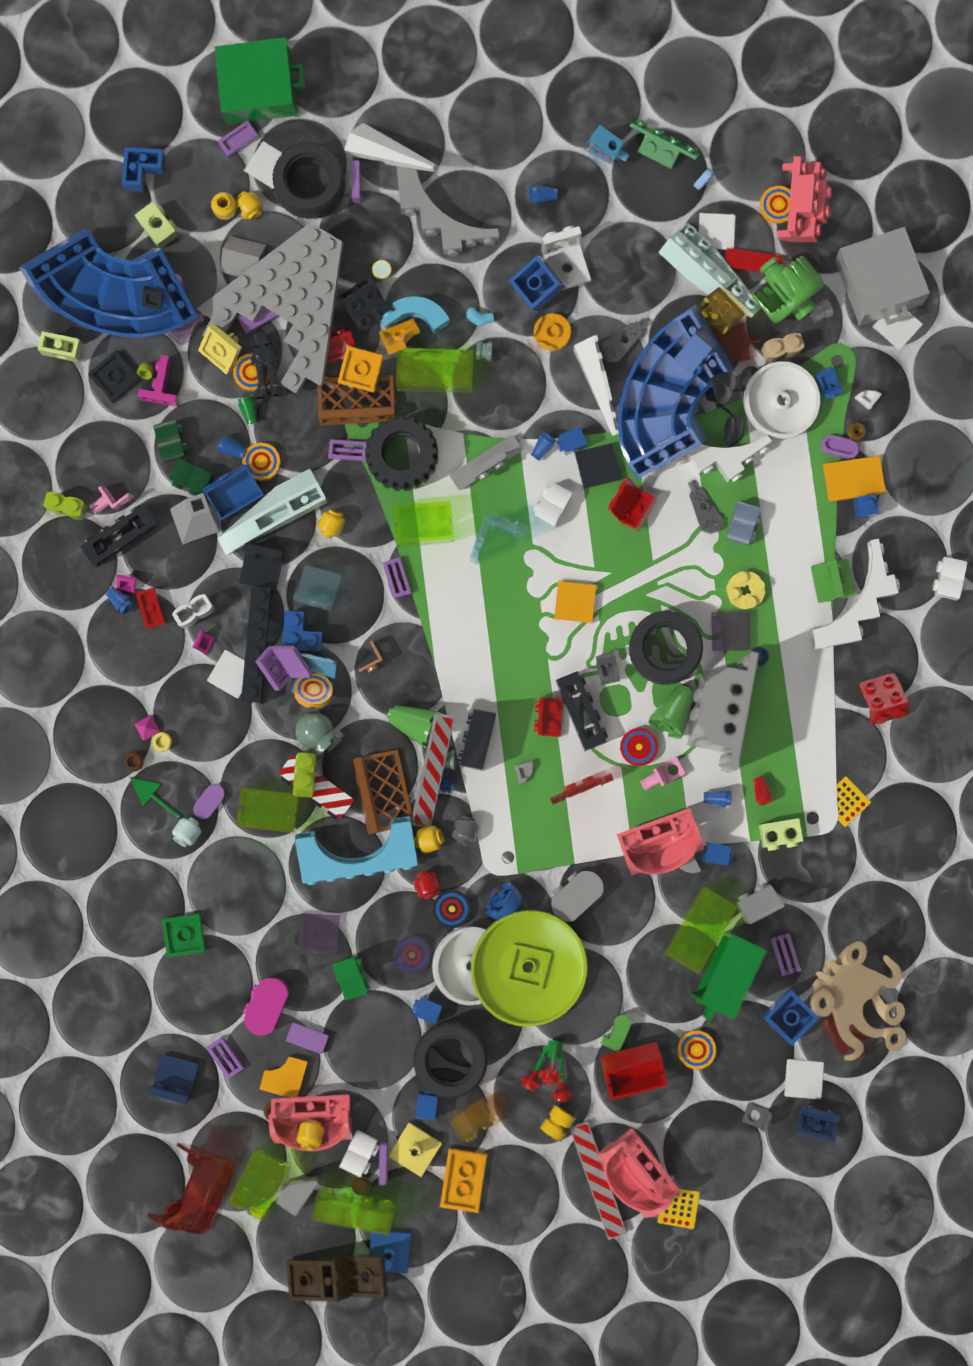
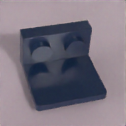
(174, 1079)

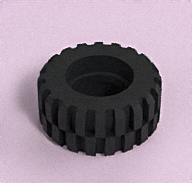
(397, 428)

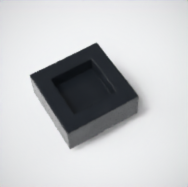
(152, 297)

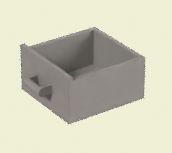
(882, 277)

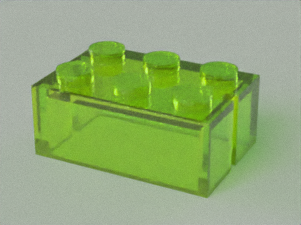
(423, 523)
(268, 810)
(259, 1183)

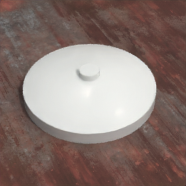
(781, 400)
(453, 965)

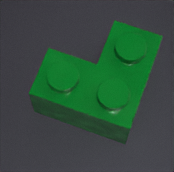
(350, 976)

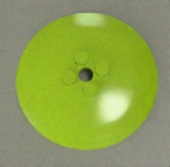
(536, 994)

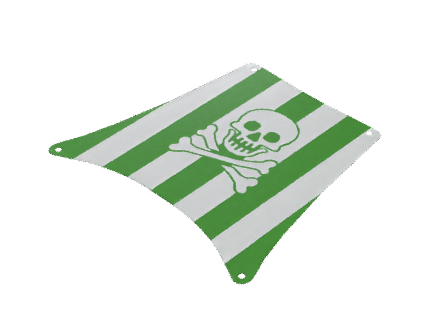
(504, 649)

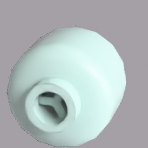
(186, 831)

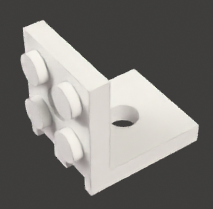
(565, 249)

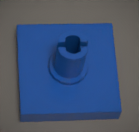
(394, 1248)

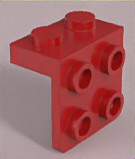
(631, 505)
(884, 698)

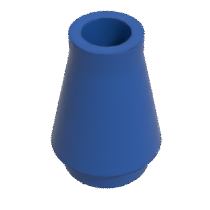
(541, 194)
(543, 446)
(230, 447)
(120, 601)
(718, 797)

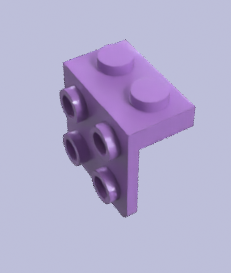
(281, 664)

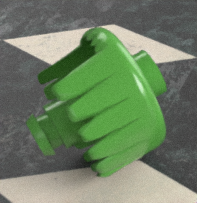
(790, 285)

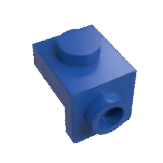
(828, 383)

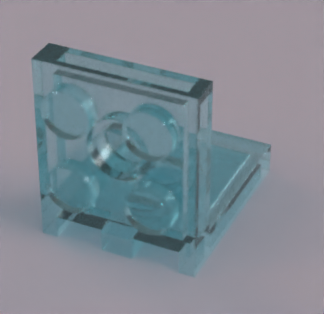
(498, 524)

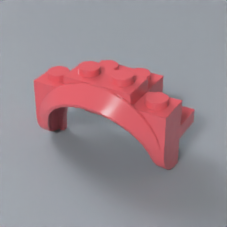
(807, 200)
(661, 844)
(314, 1108)
(635, 1174)

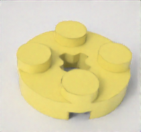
(755, 585)

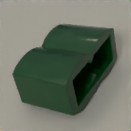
(169, 441)
(190, 477)

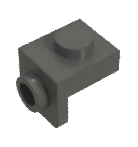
(607, 668)

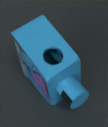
(606, 146)

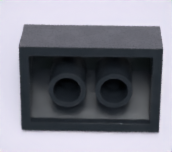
(477, 739)

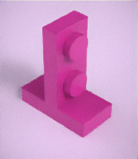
(159, 385)

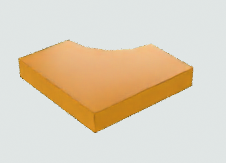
(397, 336)
(285, 1080)

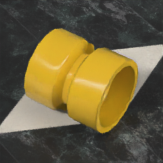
(557, 1123)

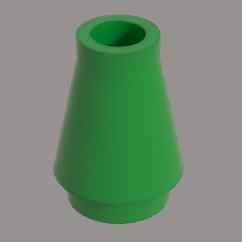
(248, 409)

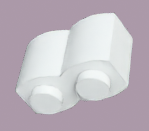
(553, 504)
(950, 578)
(197, 608)
(359, 1153)

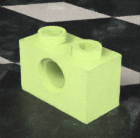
(149, 216)
(60, 346)

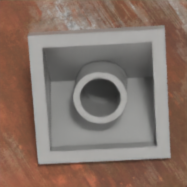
(240, 255)

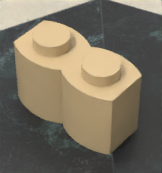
(787, 347)

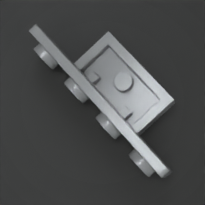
(486, 462)

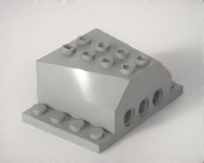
(722, 710)

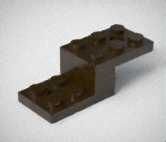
(336, 1278)

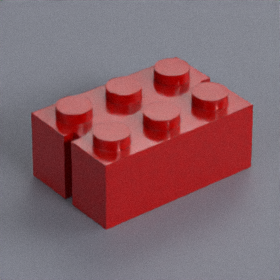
(633, 1071)

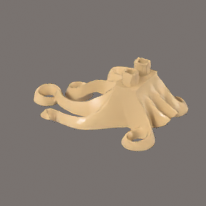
(847, 987)

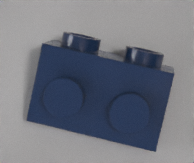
(817, 1124)

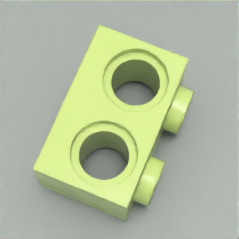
(780, 830)

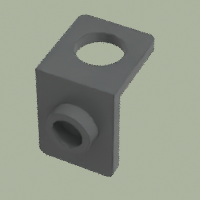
(764, 1121)

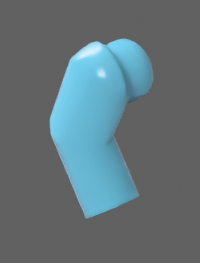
(479, 319)

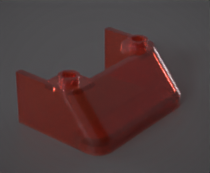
(201, 1195)

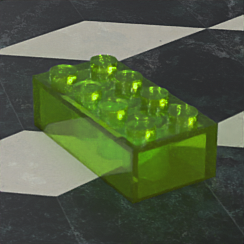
(434, 370)
(700, 929)
(353, 1212)

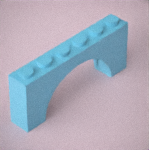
(319, 864)

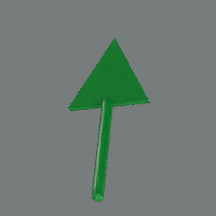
(146, 790)

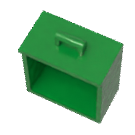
(257, 80)
(728, 976)

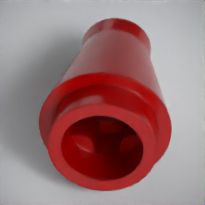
(762, 792)

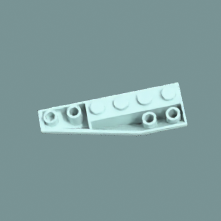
(706, 267)
(275, 510)

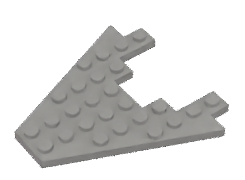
(296, 284)

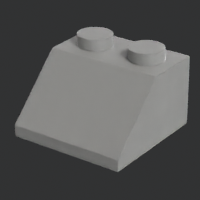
(758, 904)
(296, 1192)

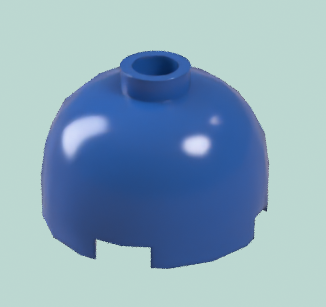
(505, 903)

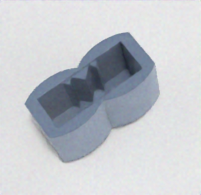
(743, 523)

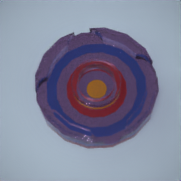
(411, 955)

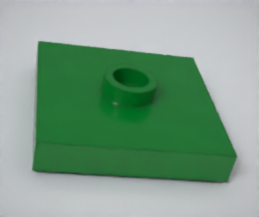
(183, 935)

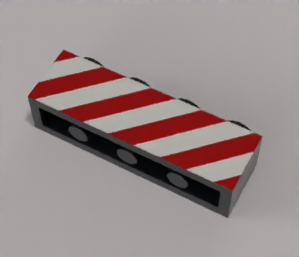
(324, 792)

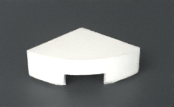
(868, 398)

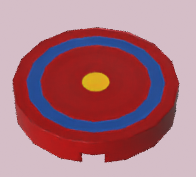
(639, 747)

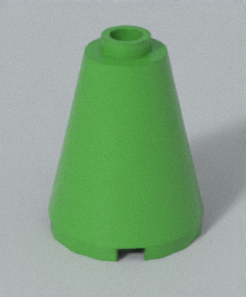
(673, 712)
(413, 722)

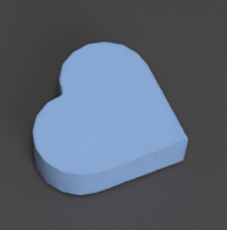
(705, 177)

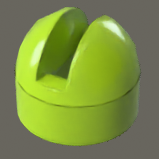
(142, 371)

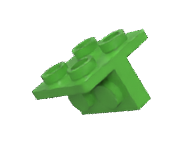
(833, 580)

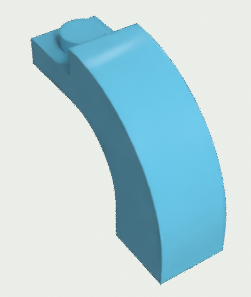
(417, 307)

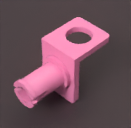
(107, 499)
(662, 775)

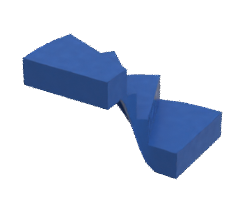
(107, 291)
(662, 397)

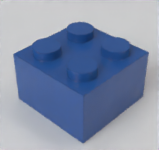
(537, 283)
(790, 1016)

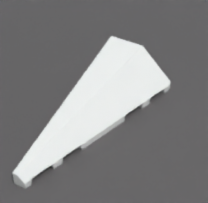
(371, 144)
(593, 369)

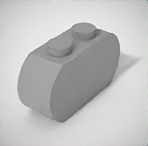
(576, 895)

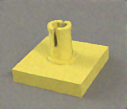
(220, 348)
(415, 1149)

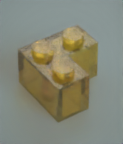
(720, 310)
(471, 1119)

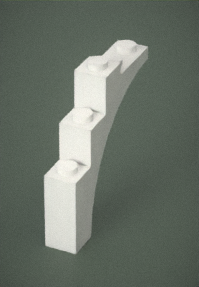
(726, 460)
(876, 586)

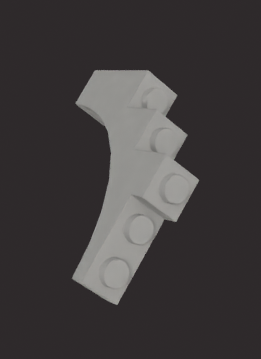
(433, 221)

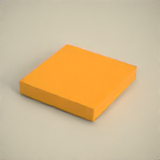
(360, 369)
(575, 602)

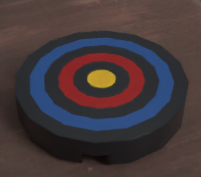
(451, 909)

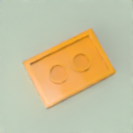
(854, 478)
(463, 1180)

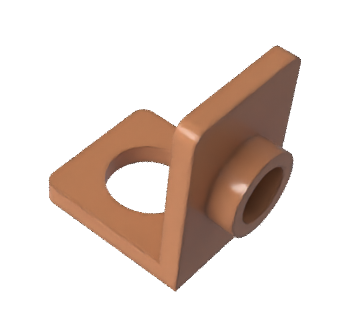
(373, 665)

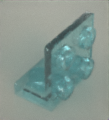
(317, 588)

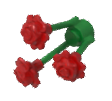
(549, 1076)

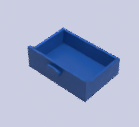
(232, 491)

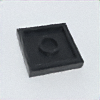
(114, 376)
(597, 466)

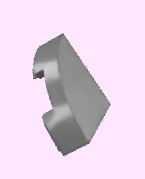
(524, 771)
(691, 866)

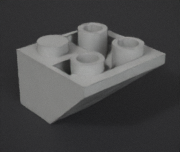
(194, 519)

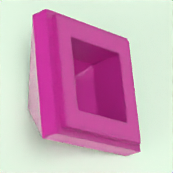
(126, 583)
(203, 642)
(147, 727)

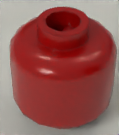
(427, 885)

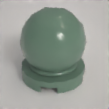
(316, 732)

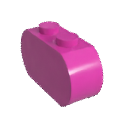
(266, 1005)

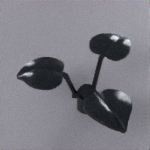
(720, 393)

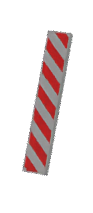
(432, 770)
(597, 1181)

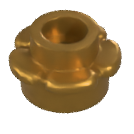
(860, 431)

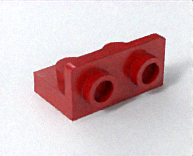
(338, 343)
(549, 717)

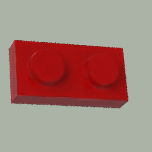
(150, 608)

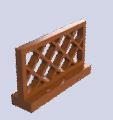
(355, 415)
(365, 790)

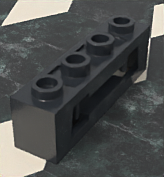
(107, 533)
(586, 699)

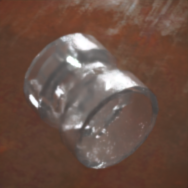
(821, 311)

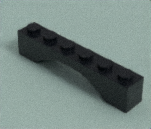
(256, 644)

